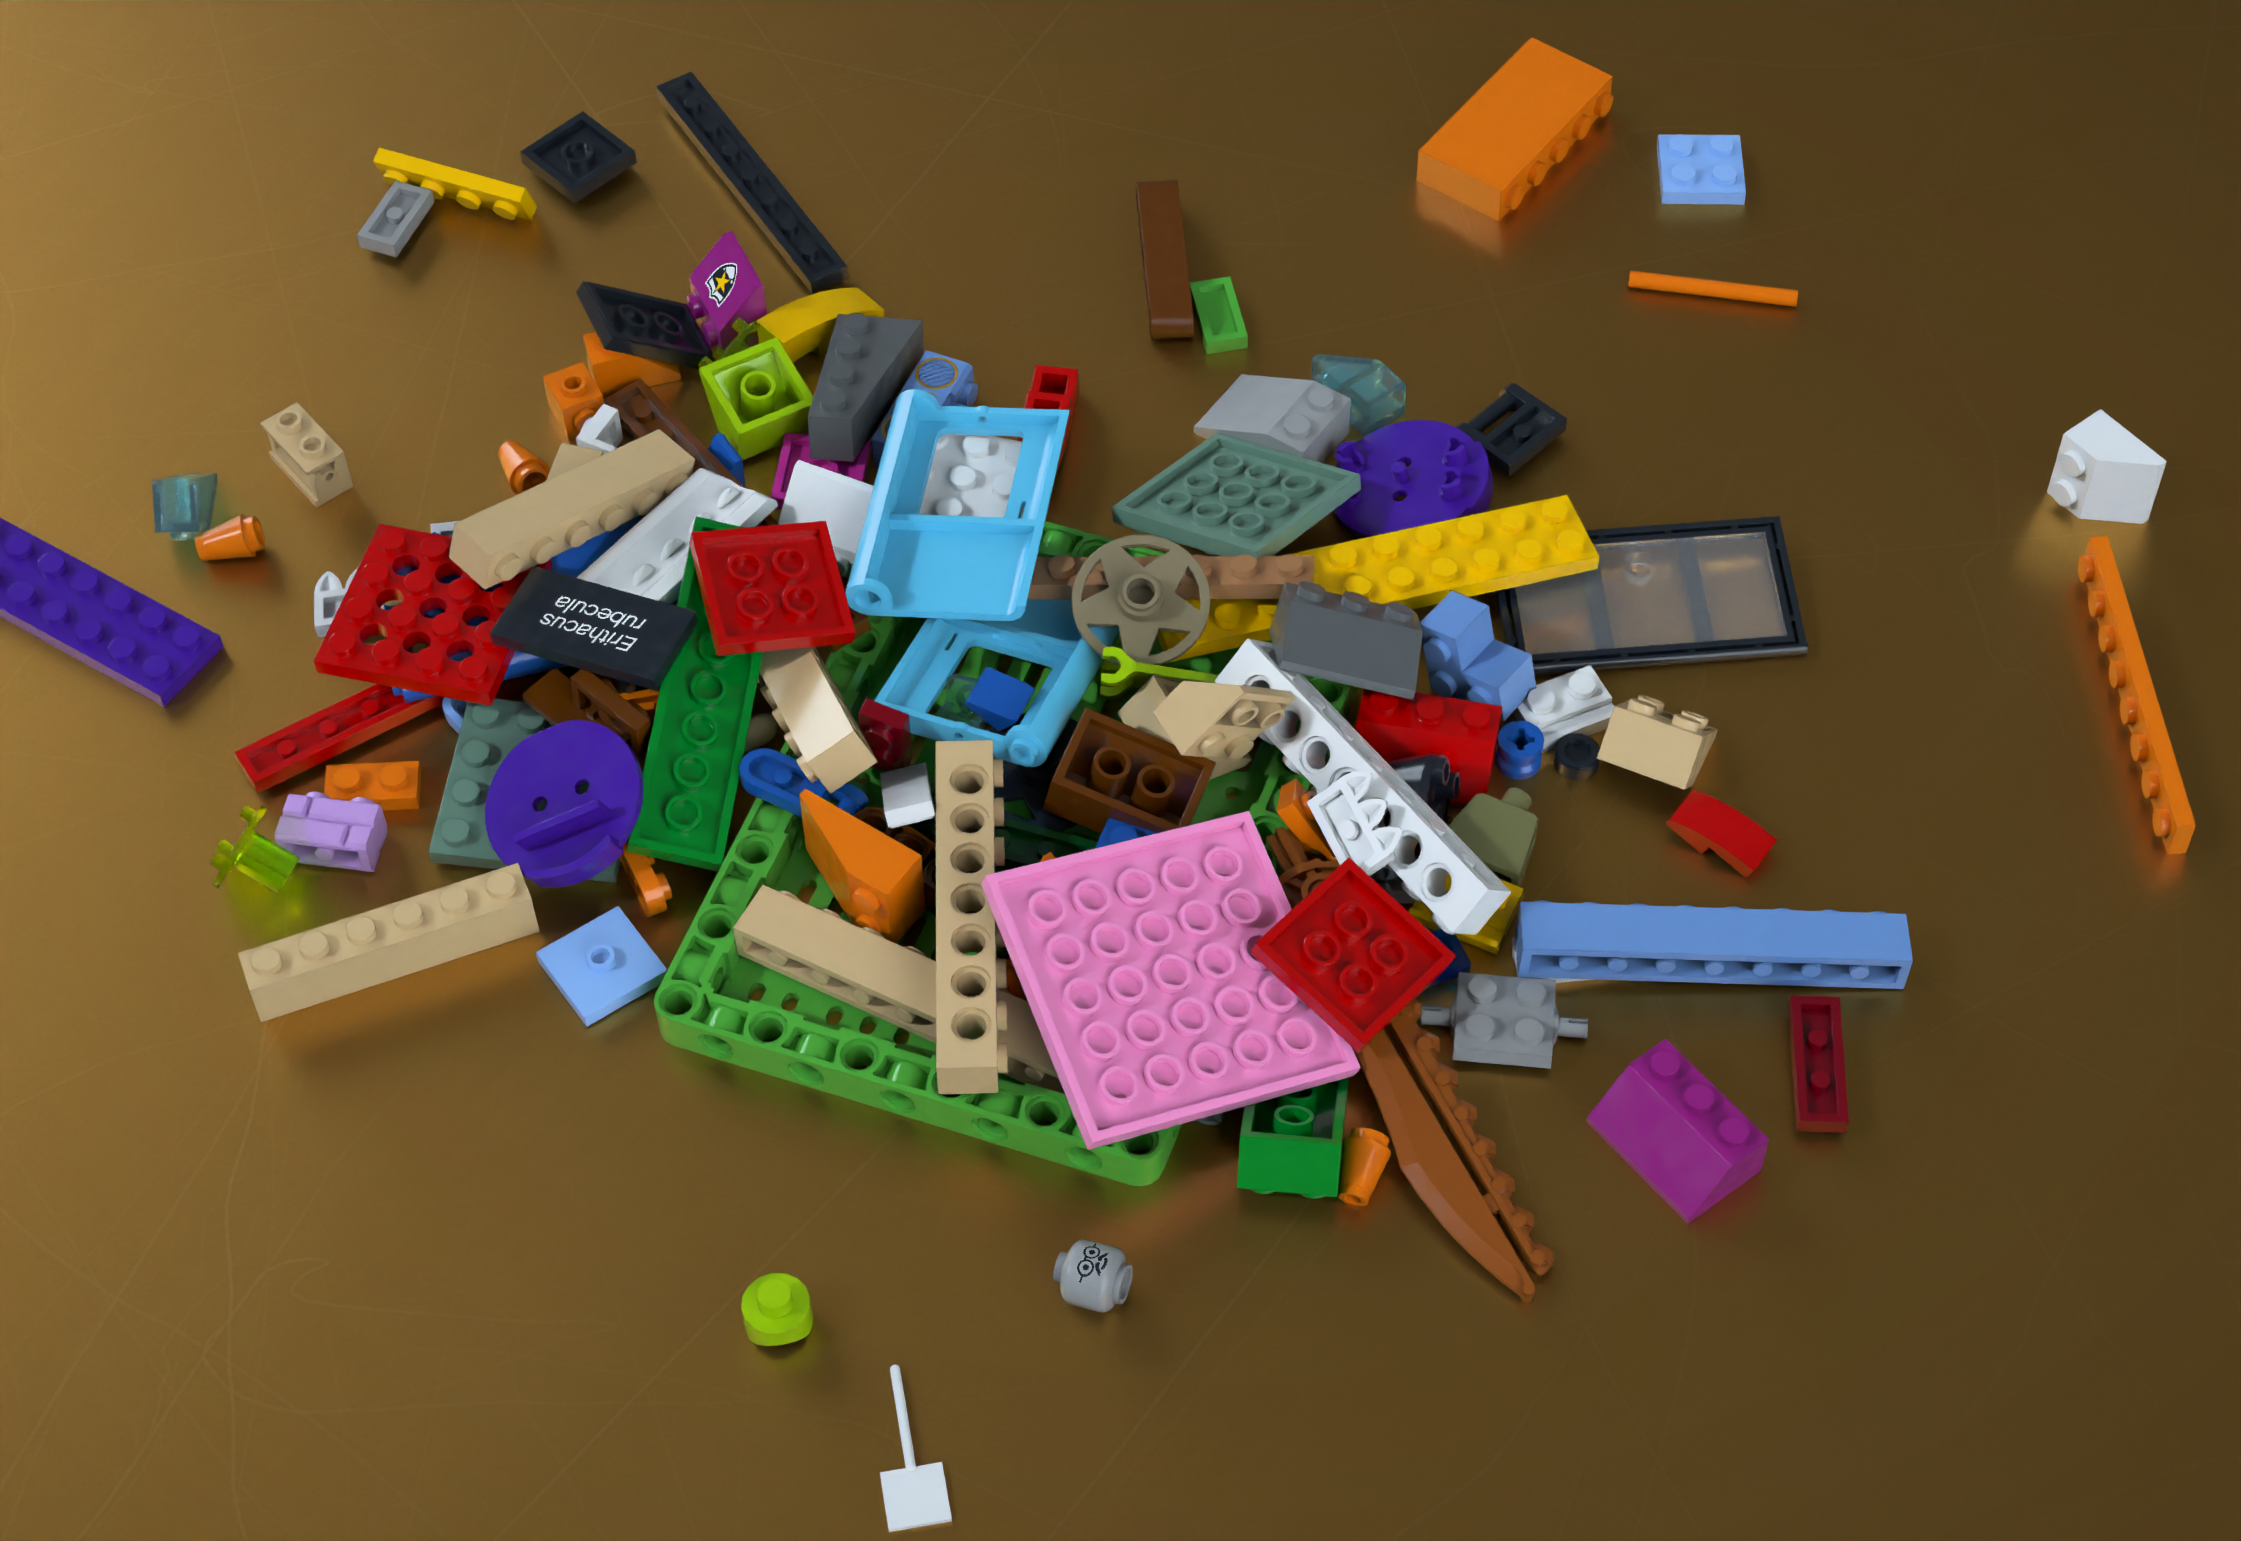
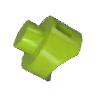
(776, 1310)

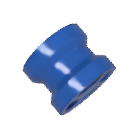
(1511, 757)

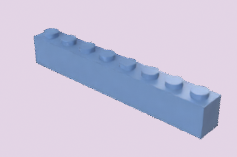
(1712, 945)

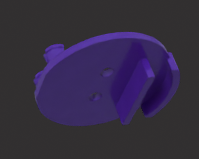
(1444, 480)
(575, 831)

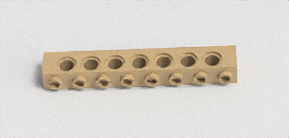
(962, 1063)

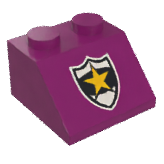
(724, 290)

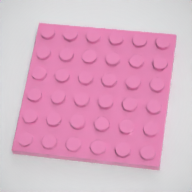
(1152, 982)

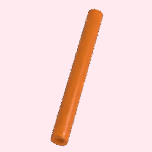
(1713, 288)

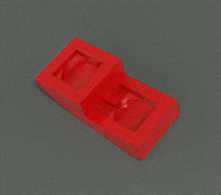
(1730, 834)

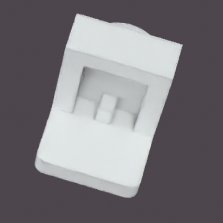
(602, 430)

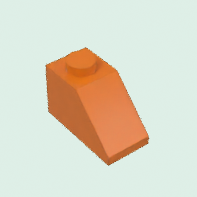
(616, 370)

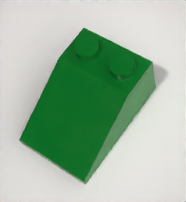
(1294, 1142)

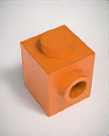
(572, 405)

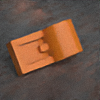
(1299, 818)

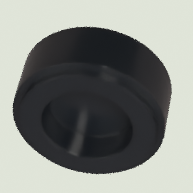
(1576, 756)

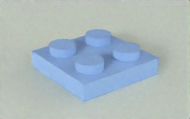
(1701, 169)

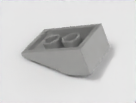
(1281, 415)

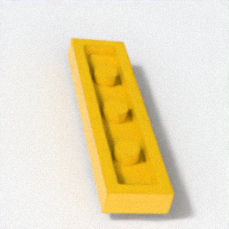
(465, 187)

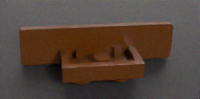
(593, 701)

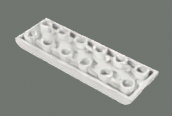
(655, 551)

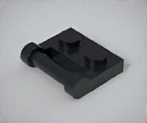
(1521, 434)

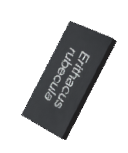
(594, 628)

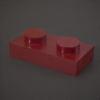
(886, 734)

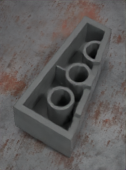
(858, 380)

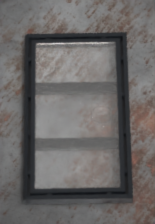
(1663, 600)

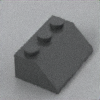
(1347, 639)

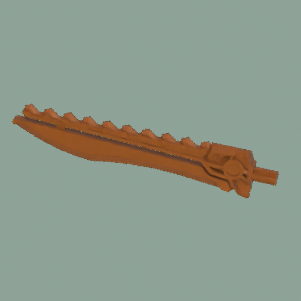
(1415, 1133)

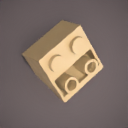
(1219, 718)
(1657, 741)

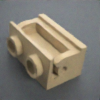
(307, 455)

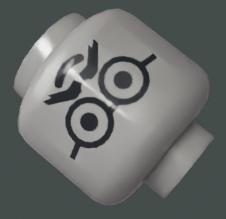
(1093, 1275)

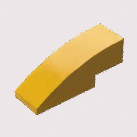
(810, 320)

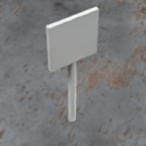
(915, 1493)

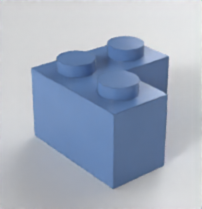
(1467, 659)

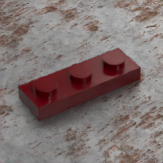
(1818, 1064)

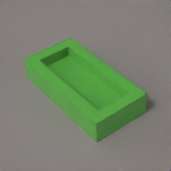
(1218, 315)

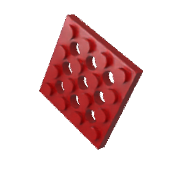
(431, 669)

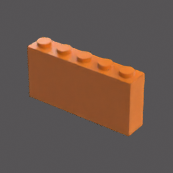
(1514, 129)

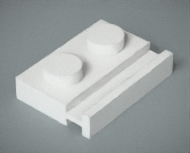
(1567, 706)

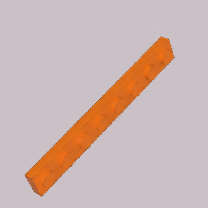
(2138, 701)

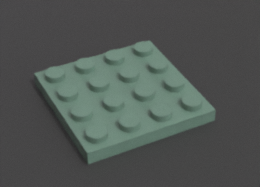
(1236, 498)
(482, 745)

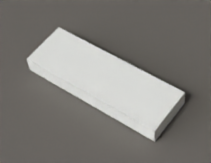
(907, 795)

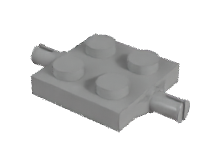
(1504, 1020)

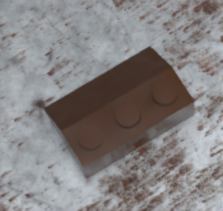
(1125, 777)

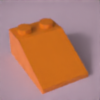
(866, 870)

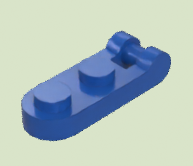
(780, 781)

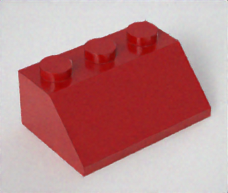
(1434, 724)

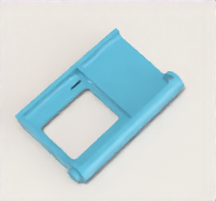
(945, 562)
(1042, 636)

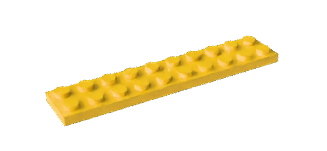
(1422, 567)

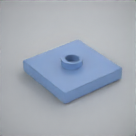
(602, 966)

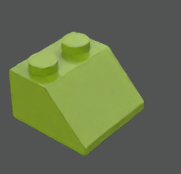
(757, 397)

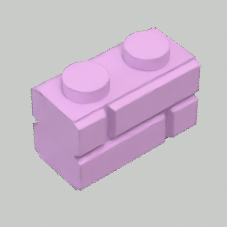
(332, 831)

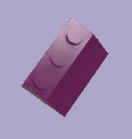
(1678, 1131)

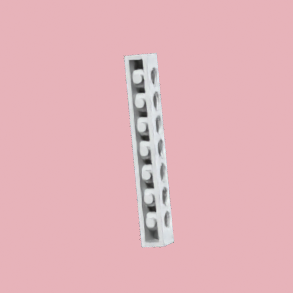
(1474, 887)

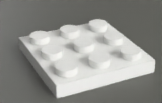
(971, 476)

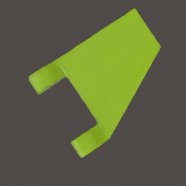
(1135, 674)

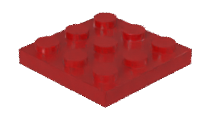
(771, 588)
(1353, 954)

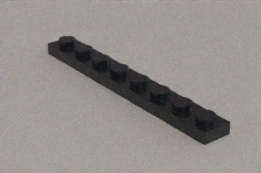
(752, 183)

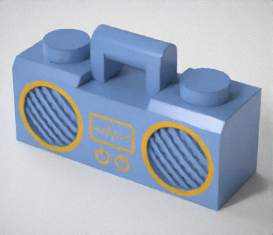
(943, 377)

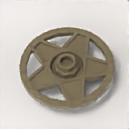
(1141, 599)

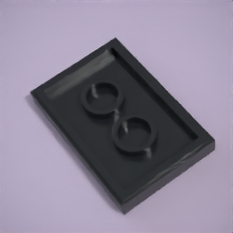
(644, 325)

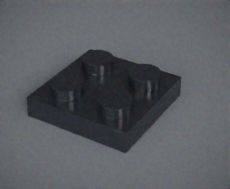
(578, 157)

